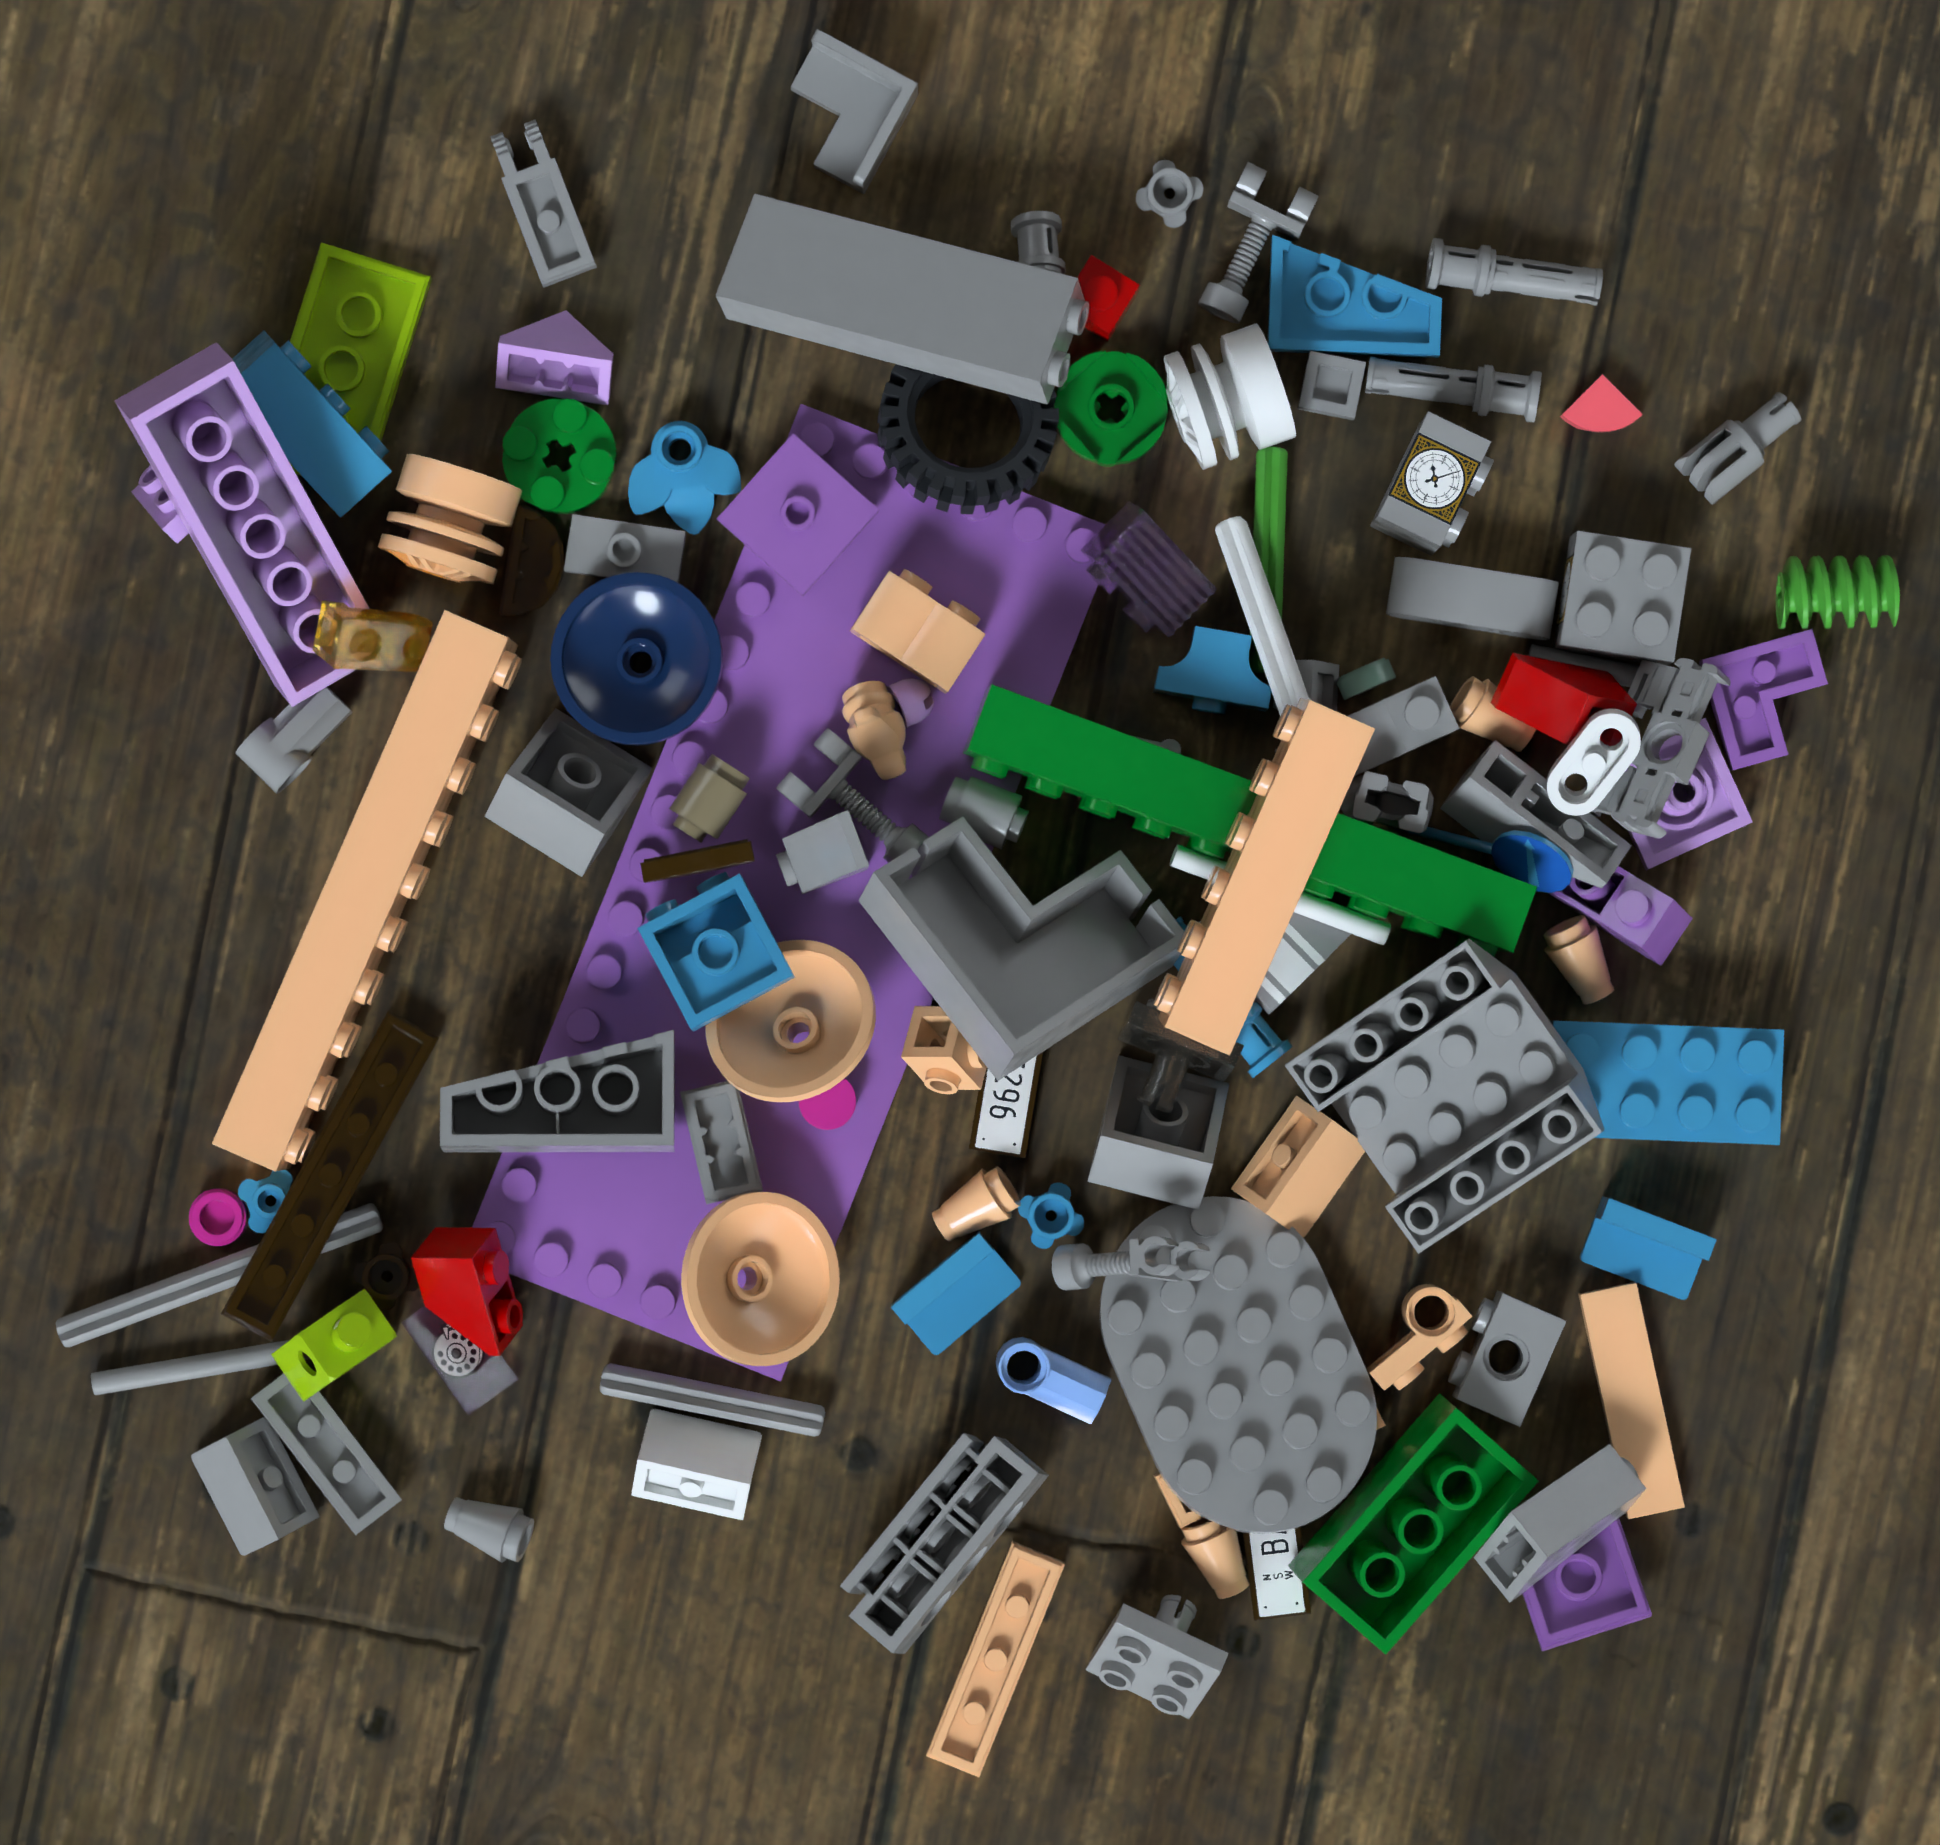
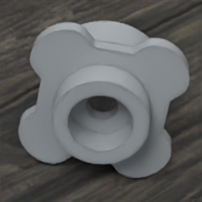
(1168, 177)

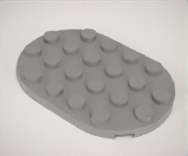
(1243, 1374)

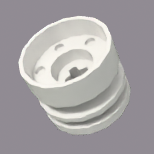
(1229, 396)

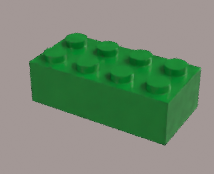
(1412, 1524)

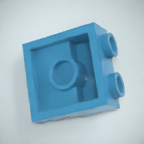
(715, 950)

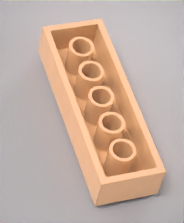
(1263, 875)

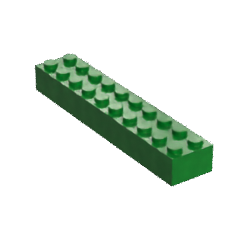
(1202, 801)

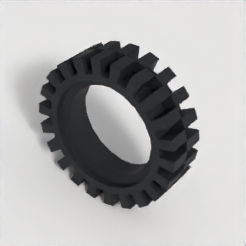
(952, 483)

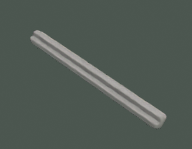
(194, 1284)

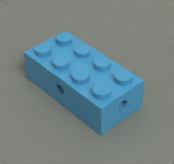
(1682, 1080)

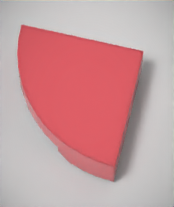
(1601, 409)

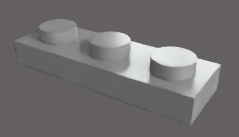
(327, 1453)

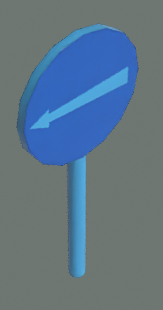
(1518, 856)

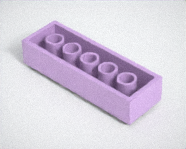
(244, 512)

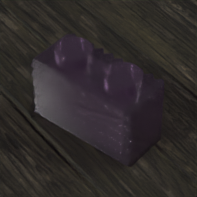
(1147, 570)

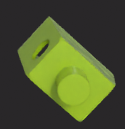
(334, 1344)

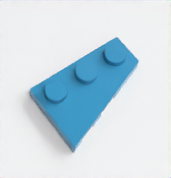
(1345, 310)

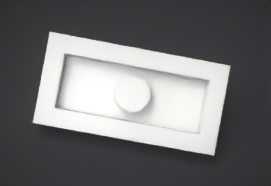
(696, 1464)

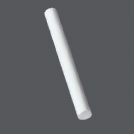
(1308, 904)

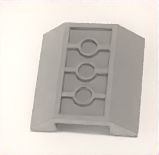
(1453, 1090)

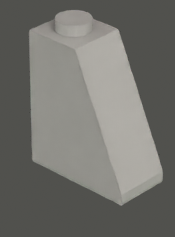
(1559, 1521)

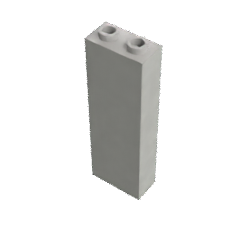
(903, 299)

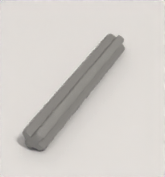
(712, 1399)

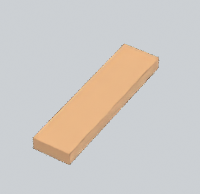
(1631, 1394)
(995, 1659)

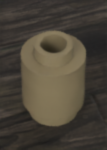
(709, 799)

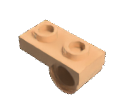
(1401, 1362)

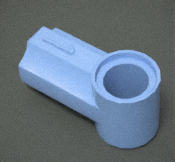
(1057, 1380)

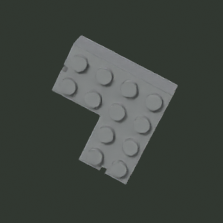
(1012, 969)

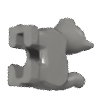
(1388, 803)

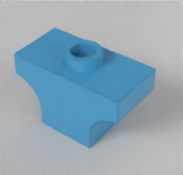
(1215, 674)

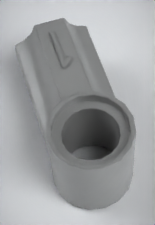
(284, 745)

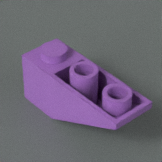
(1629, 912)

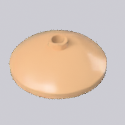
(826, 999)
(787, 1285)

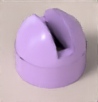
(912, 700)

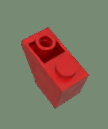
(1559, 696)
(469, 1285)

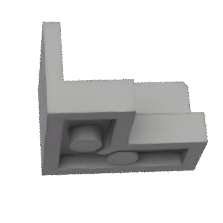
(865, 97)

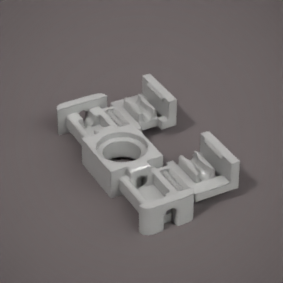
(1643, 791)

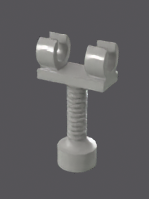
(1226, 297)
(896, 839)
(1154, 1258)

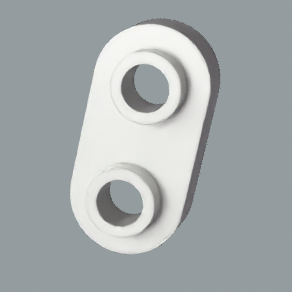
(1594, 760)

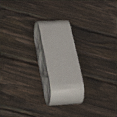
(1472, 598)

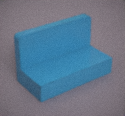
(1645, 1248)
(956, 1294)

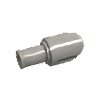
(1736, 448)

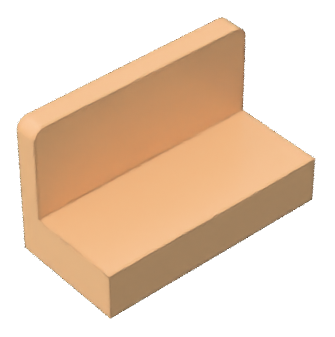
(1299, 1167)

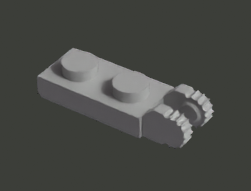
(544, 211)

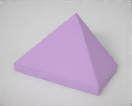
(555, 360)

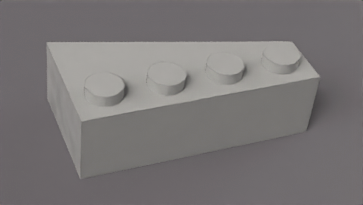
(570, 1104)

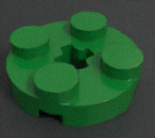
(1114, 375)
(568, 423)

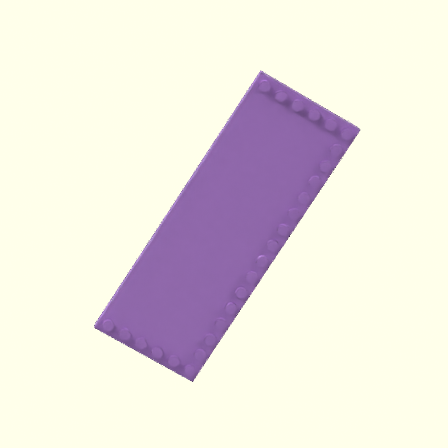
(620, 1222)

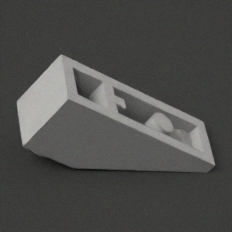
(1405, 723)
(1508, 795)
(822, 853)

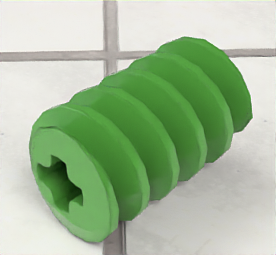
(1837, 590)

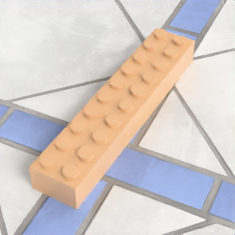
(367, 892)

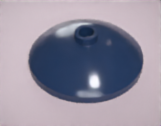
(603, 636)

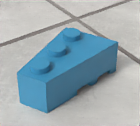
(311, 424)

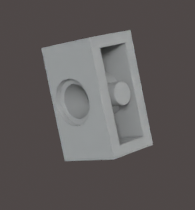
(1511, 1391)

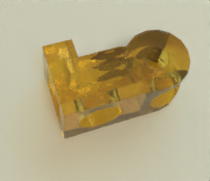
(371, 638)

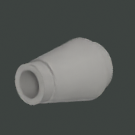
(490, 1527)

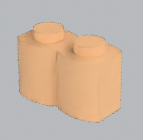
(918, 630)

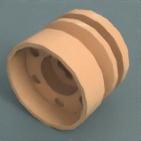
(449, 519)

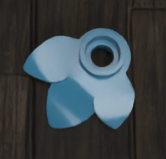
(683, 486)

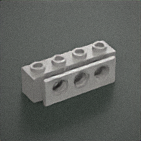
(949, 1545)

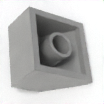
(567, 792)
(1156, 1150)

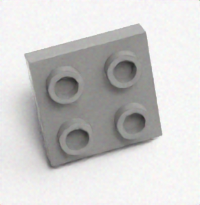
(1158, 1657)

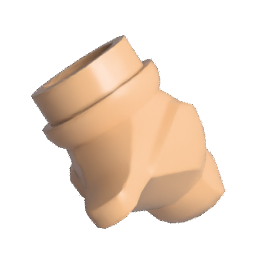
(876, 727)

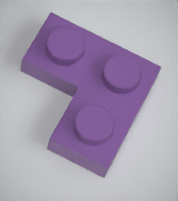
(1757, 677)

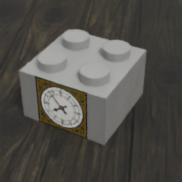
(1431, 484)
(1621, 598)

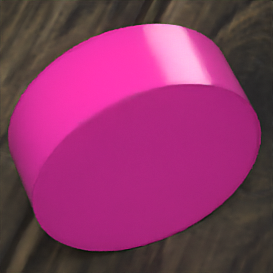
(831, 1107)
(218, 1217)

